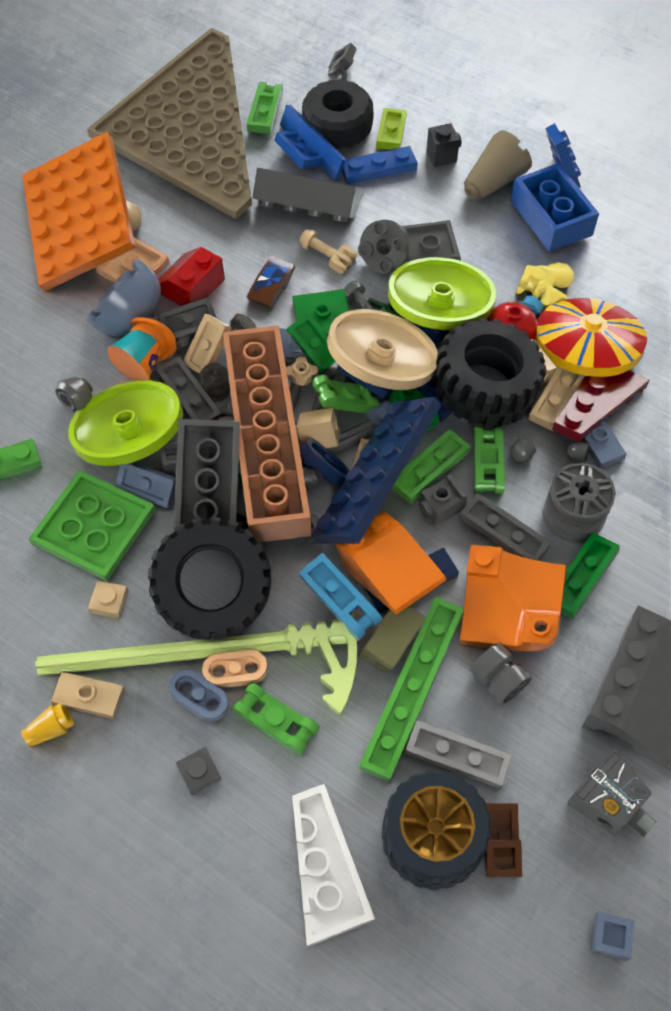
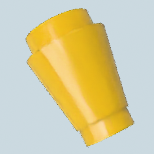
(48, 725)

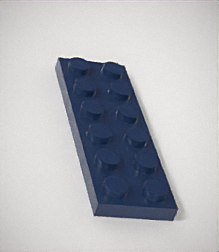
(375, 472)

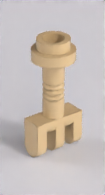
(339, 259)

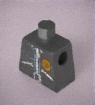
(614, 797)

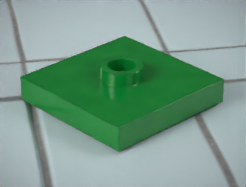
(322, 306)

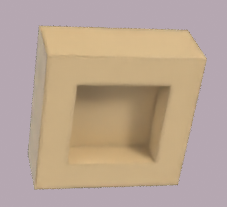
(108, 599)

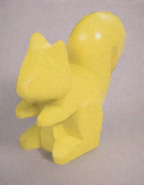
(541, 280)

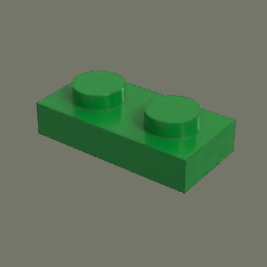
(312, 342)

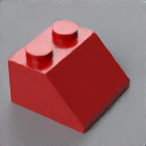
(192, 277)

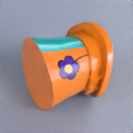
(142, 348)

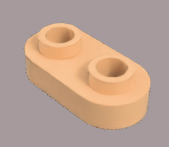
(235, 668)

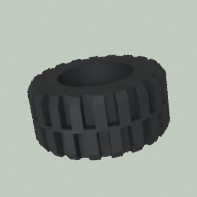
(493, 346)
(209, 535)

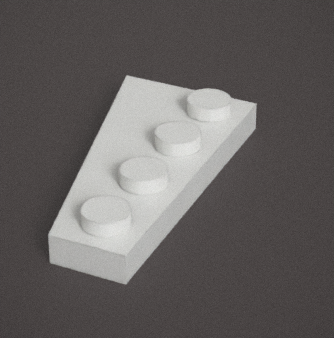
(328, 877)

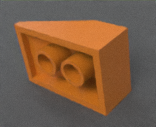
(391, 564)

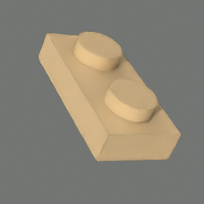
(206, 343)

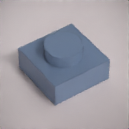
(613, 936)

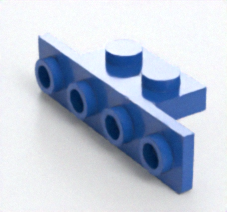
(307, 145)

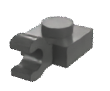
(342, 61)

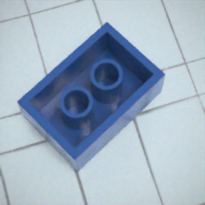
(554, 207)

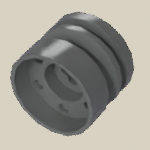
(578, 502)

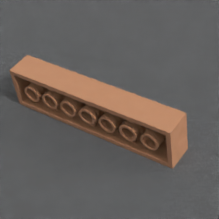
(268, 435)

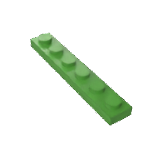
(411, 690)

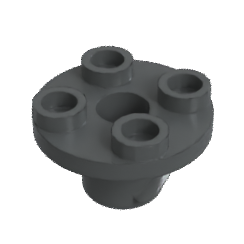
(384, 246)

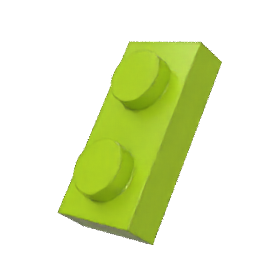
(391, 129)

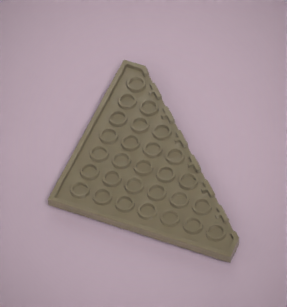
(187, 126)

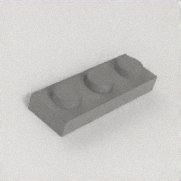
(458, 754)

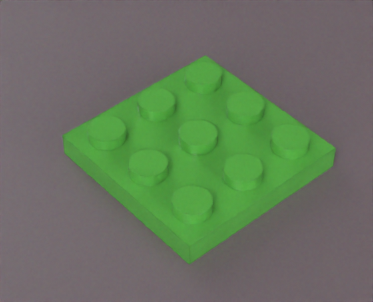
(92, 525)

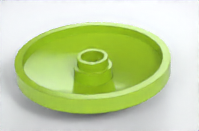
(441, 292)
(125, 423)

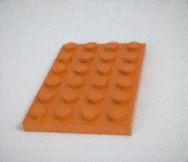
(77, 212)

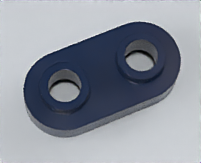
(317, 456)

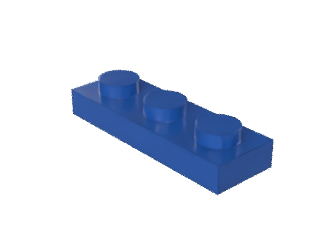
(379, 165)

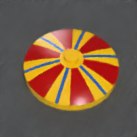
(591, 337)

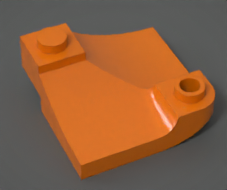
(511, 600)

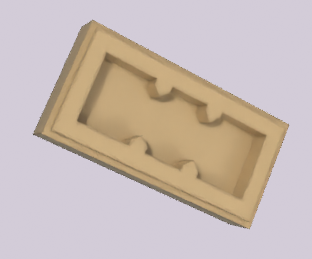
(88, 695)

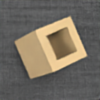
(319, 425)

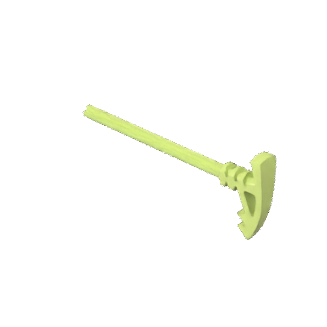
(339, 681)

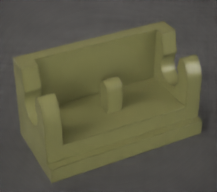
(392, 638)

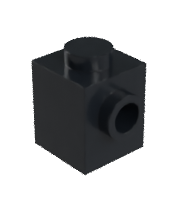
(443, 144)

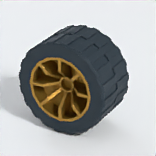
(435, 830)

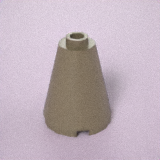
(497, 166)

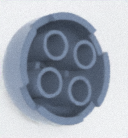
(129, 297)

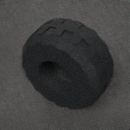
(339, 112)

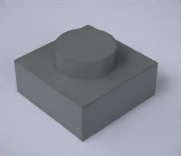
(198, 770)

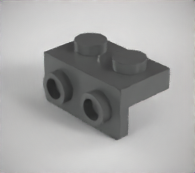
(186, 320)

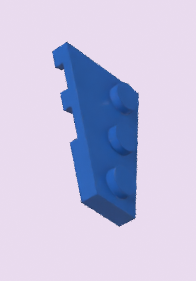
(562, 153)

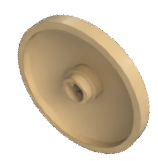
(382, 349)

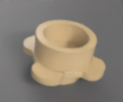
(301, 377)

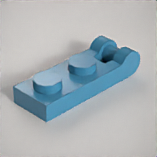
(339, 595)

